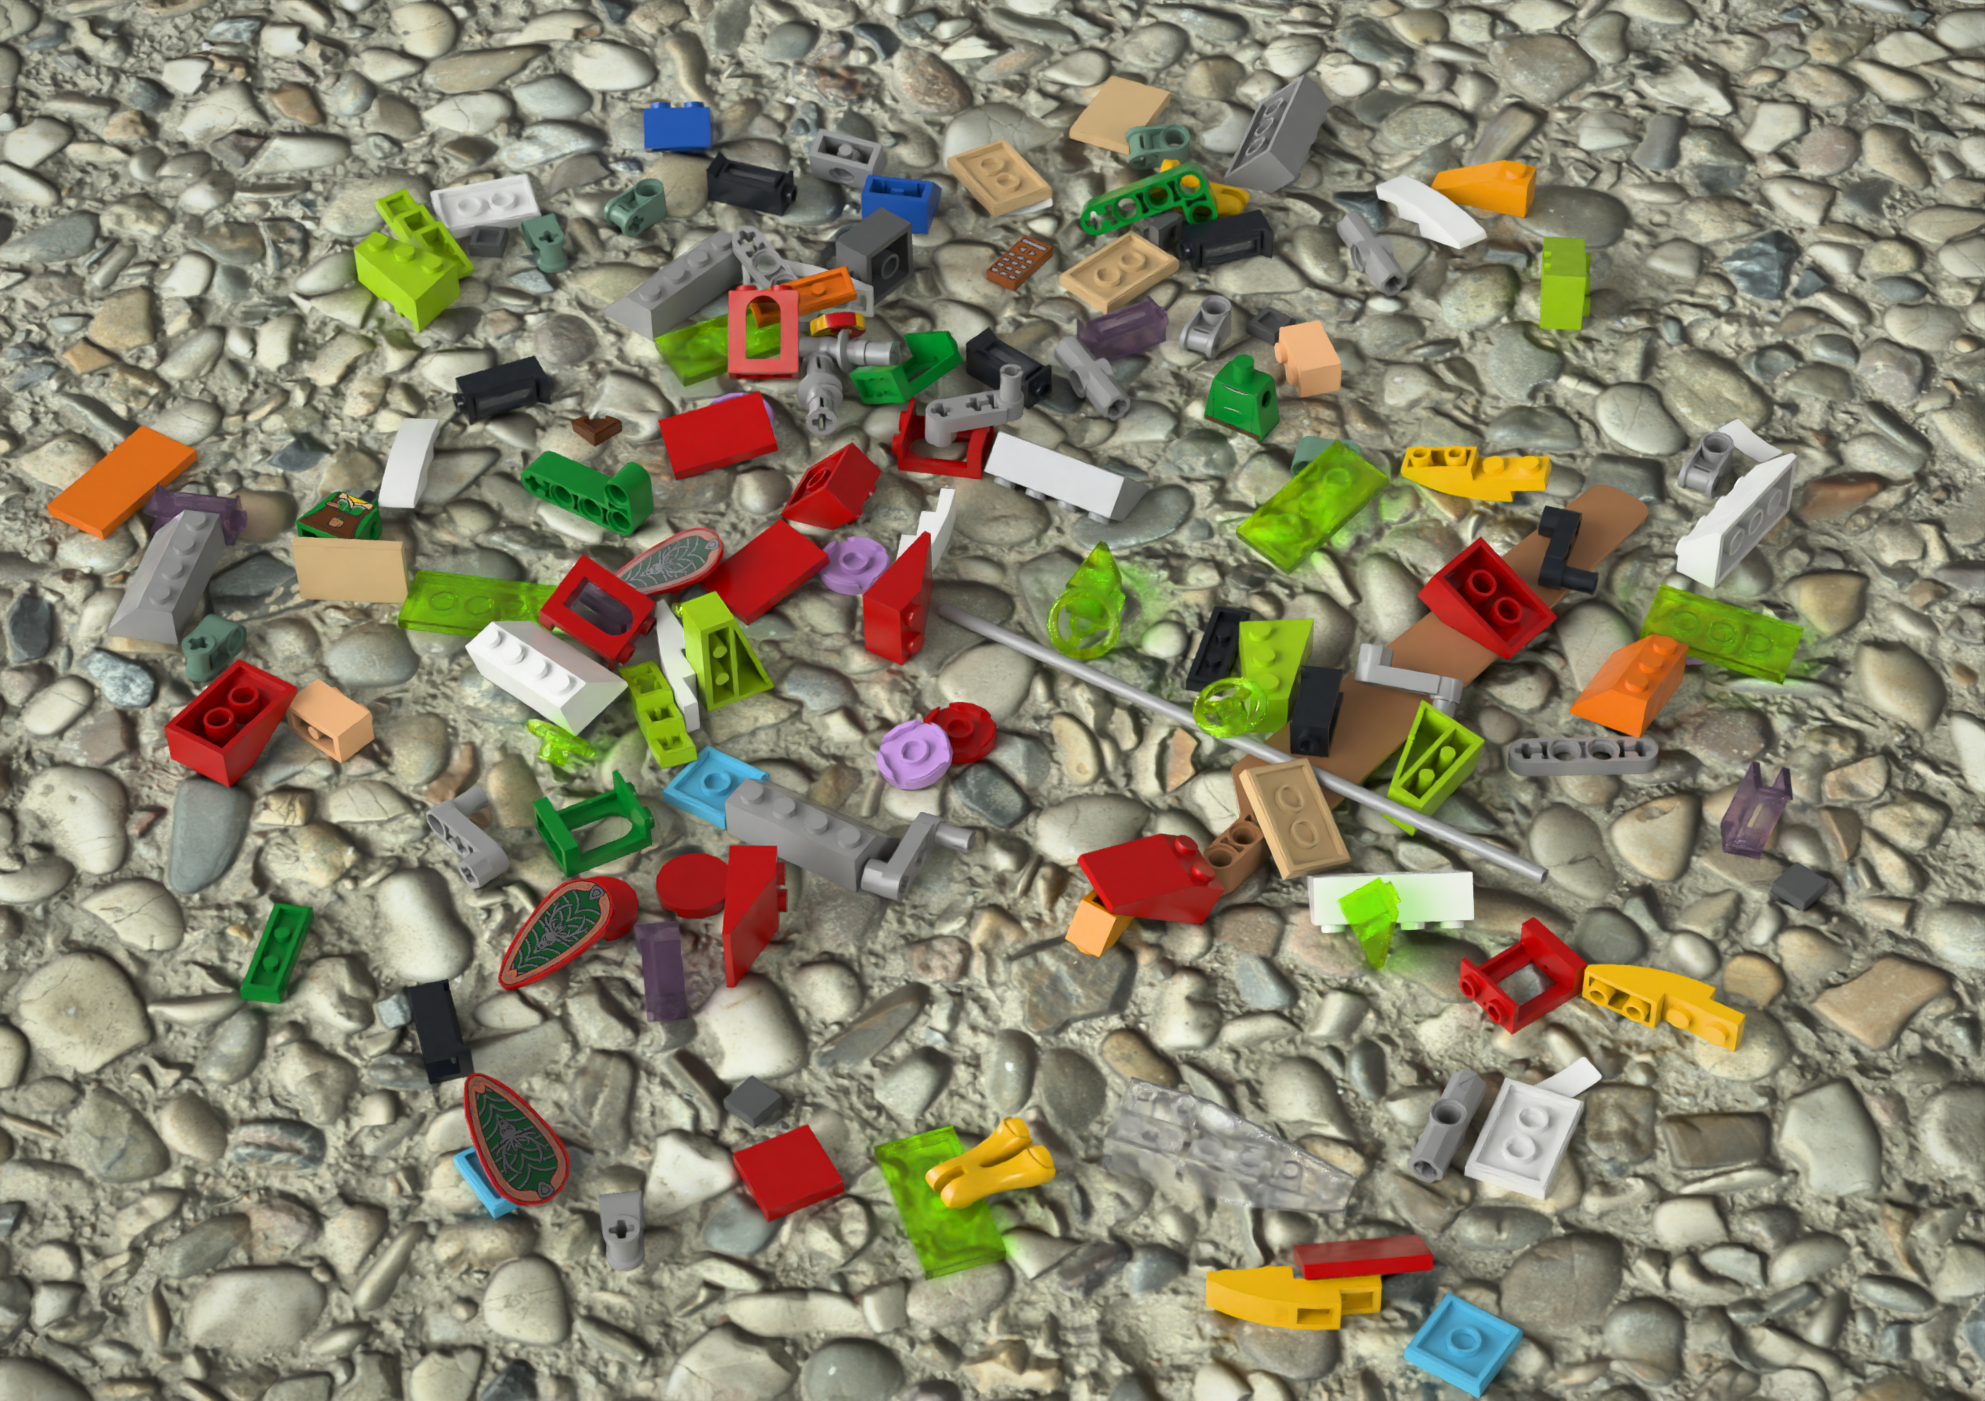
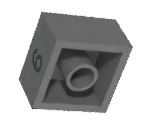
(878, 252)

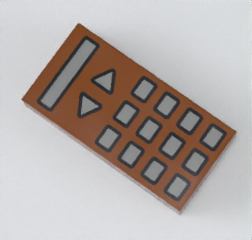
(1019, 263)

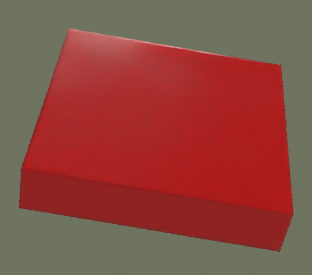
(788, 1172)

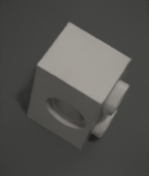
(845, 158)

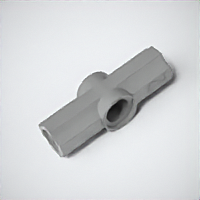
(1372, 253)
(1092, 378)
(1447, 1125)

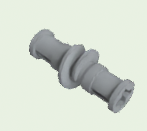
(850, 353)
(820, 393)

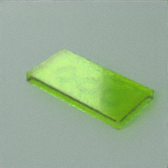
(703, 348)
(1312, 507)
(469, 603)
(1724, 633)
(939, 1236)

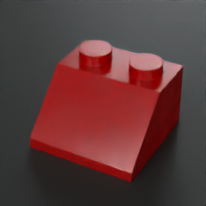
(834, 490)

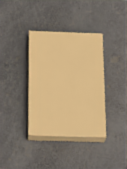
(1117, 109)
(999, 177)
(1119, 272)
(351, 569)
(1295, 818)

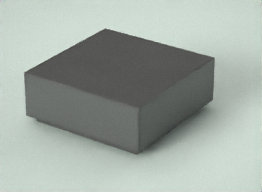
(488, 242)
(1267, 325)
(1800, 886)
(753, 1101)

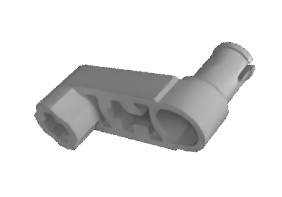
(975, 411)
(1376, 670)
(926, 832)
(481, 855)

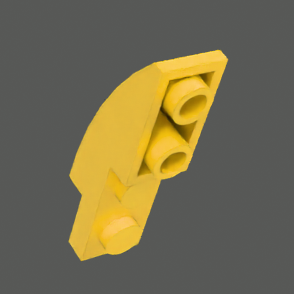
(1465, 474)
(1654, 994)
(1278, 1300)

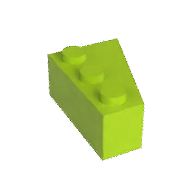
(407, 277)
(1564, 283)
(720, 654)
(1273, 658)
(1432, 763)

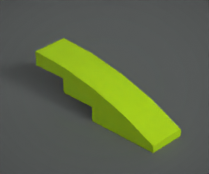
(418, 228)
(658, 715)

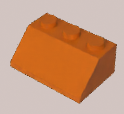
(1633, 685)

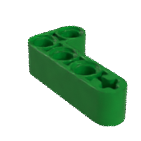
(1146, 204)
(613, 502)

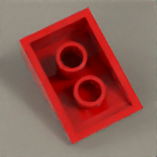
(1486, 601)
(899, 604)
(229, 722)
(1154, 879)
(751, 905)

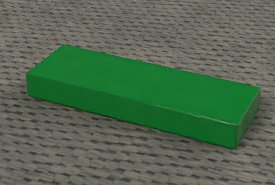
(277, 953)

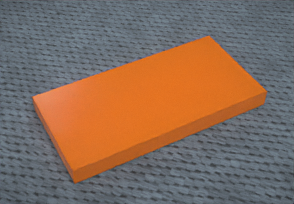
(122, 482)

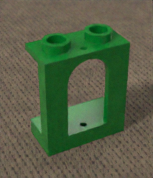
(891, 382)
(620, 801)

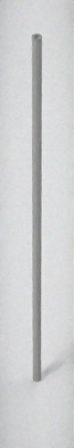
(1246, 744)

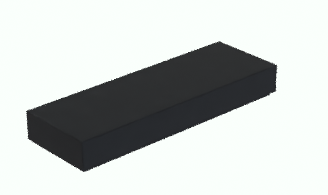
(1217, 649)

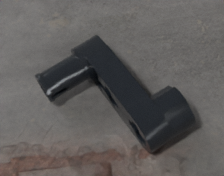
(1563, 529)

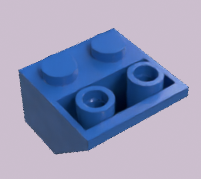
(678, 128)
(906, 198)

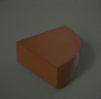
(596, 429)

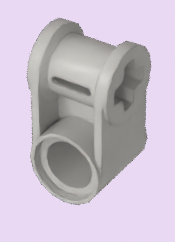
(1208, 326)
(1708, 464)
(622, 1228)

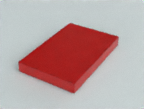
(718, 435)
(765, 571)
(1363, 1257)

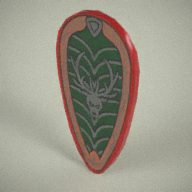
(674, 562)
(557, 932)
(513, 1143)

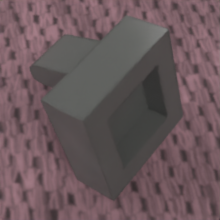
(1164, 229)

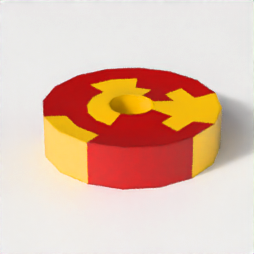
(832, 324)

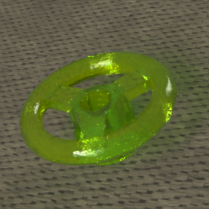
(1069, 598)
(1230, 710)
(558, 742)

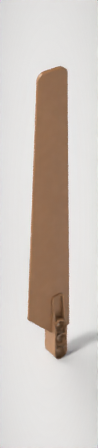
(1379, 720)

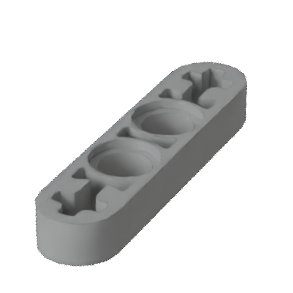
(765, 252)
(1583, 762)

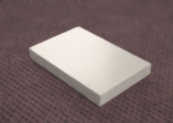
(487, 203)
(1524, 1138)

